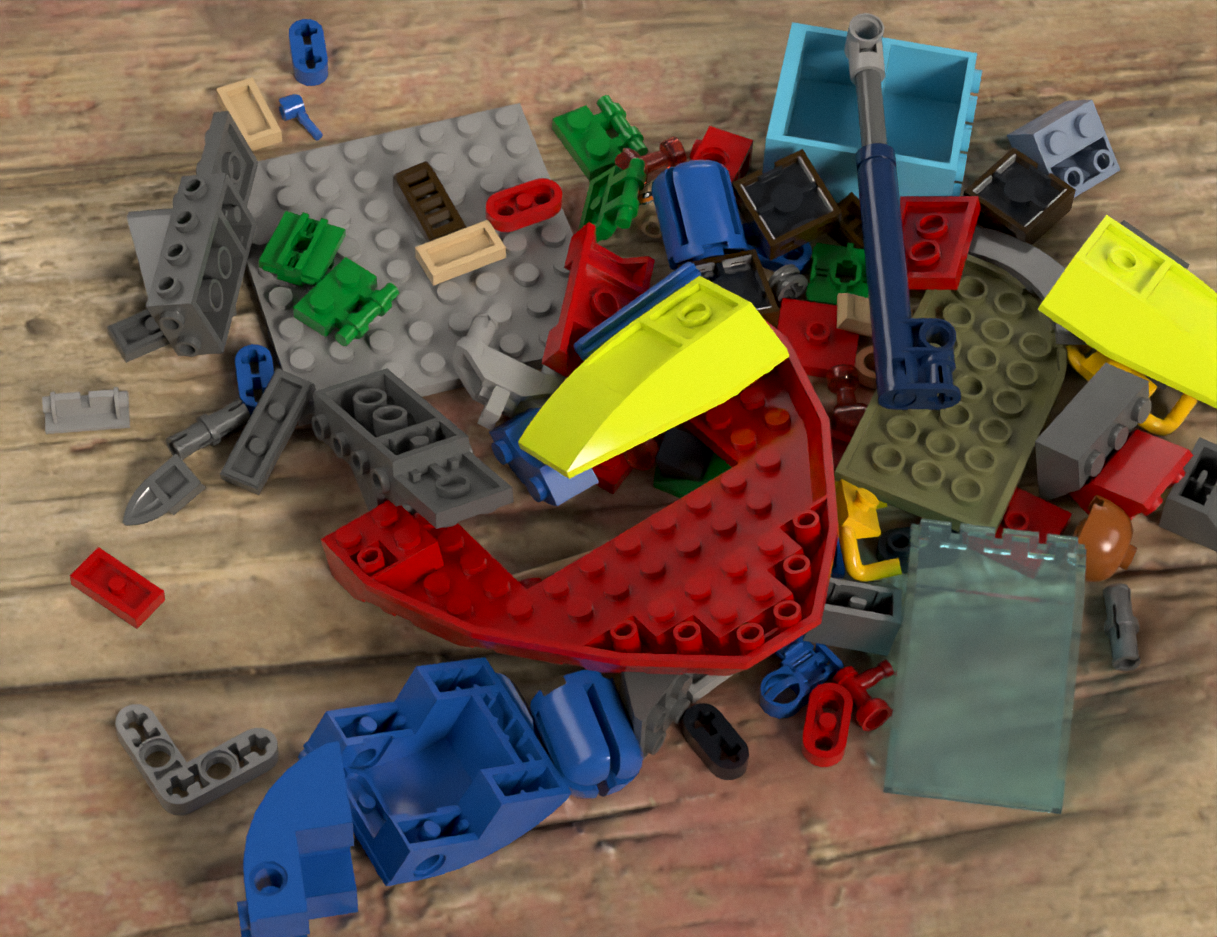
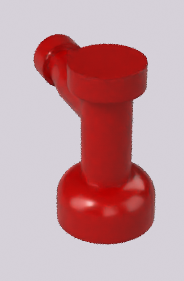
(871, 711)

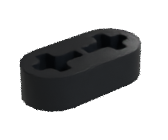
(722, 737)

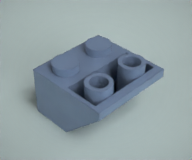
(1068, 144)

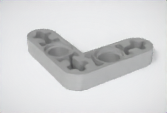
(181, 773)

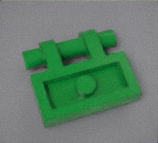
(587, 139)
(613, 199)
(337, 295)

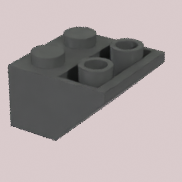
(1193, 500)
(859, 615)
(653, 704)

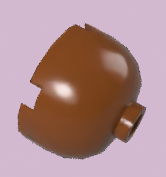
(1107, 538)

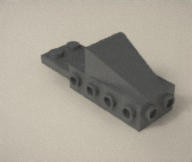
(201, 246)
(406, 450)

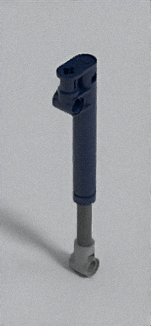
(905, 363)

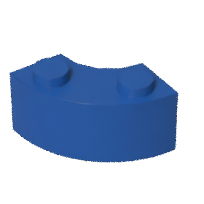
(540, 479)

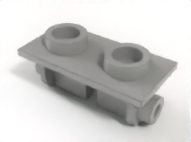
(86, 412)

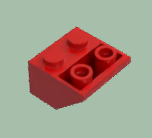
(1137, 474)

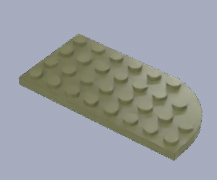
(970, 456)

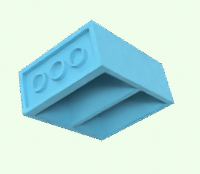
(922, 102)

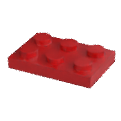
(937, 238)

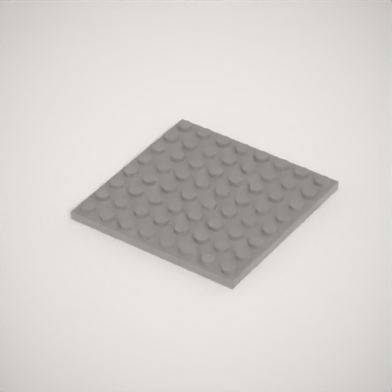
(354, 191)

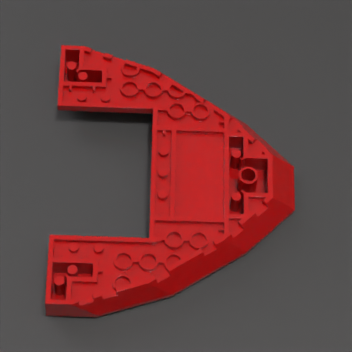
(680, 593)

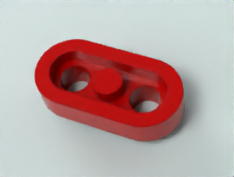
(519, 205)
(824, 727)

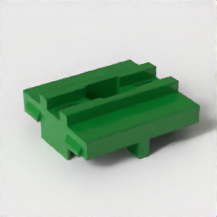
(296, 232)
(834, 260)

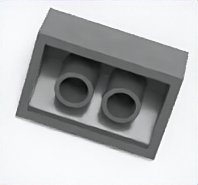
(1090, 430)

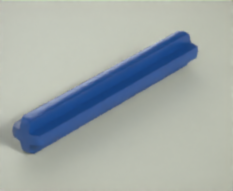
(599, 335)

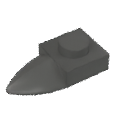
(163, 492)

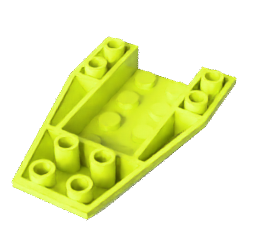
(1140, 310)
(654, 376)

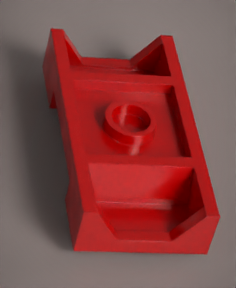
(596, 290)

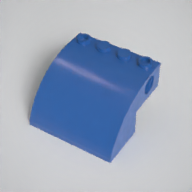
(441, 771)
(300, 850)

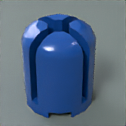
(697, 212)
(588, 734)

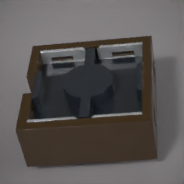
(1020, 198)
(786, 205)
(743, 276)

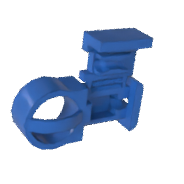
(800, 671)

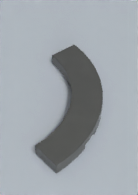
(1025, 263)

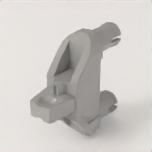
(497, 379)

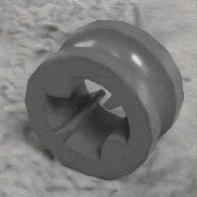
(788, 283)

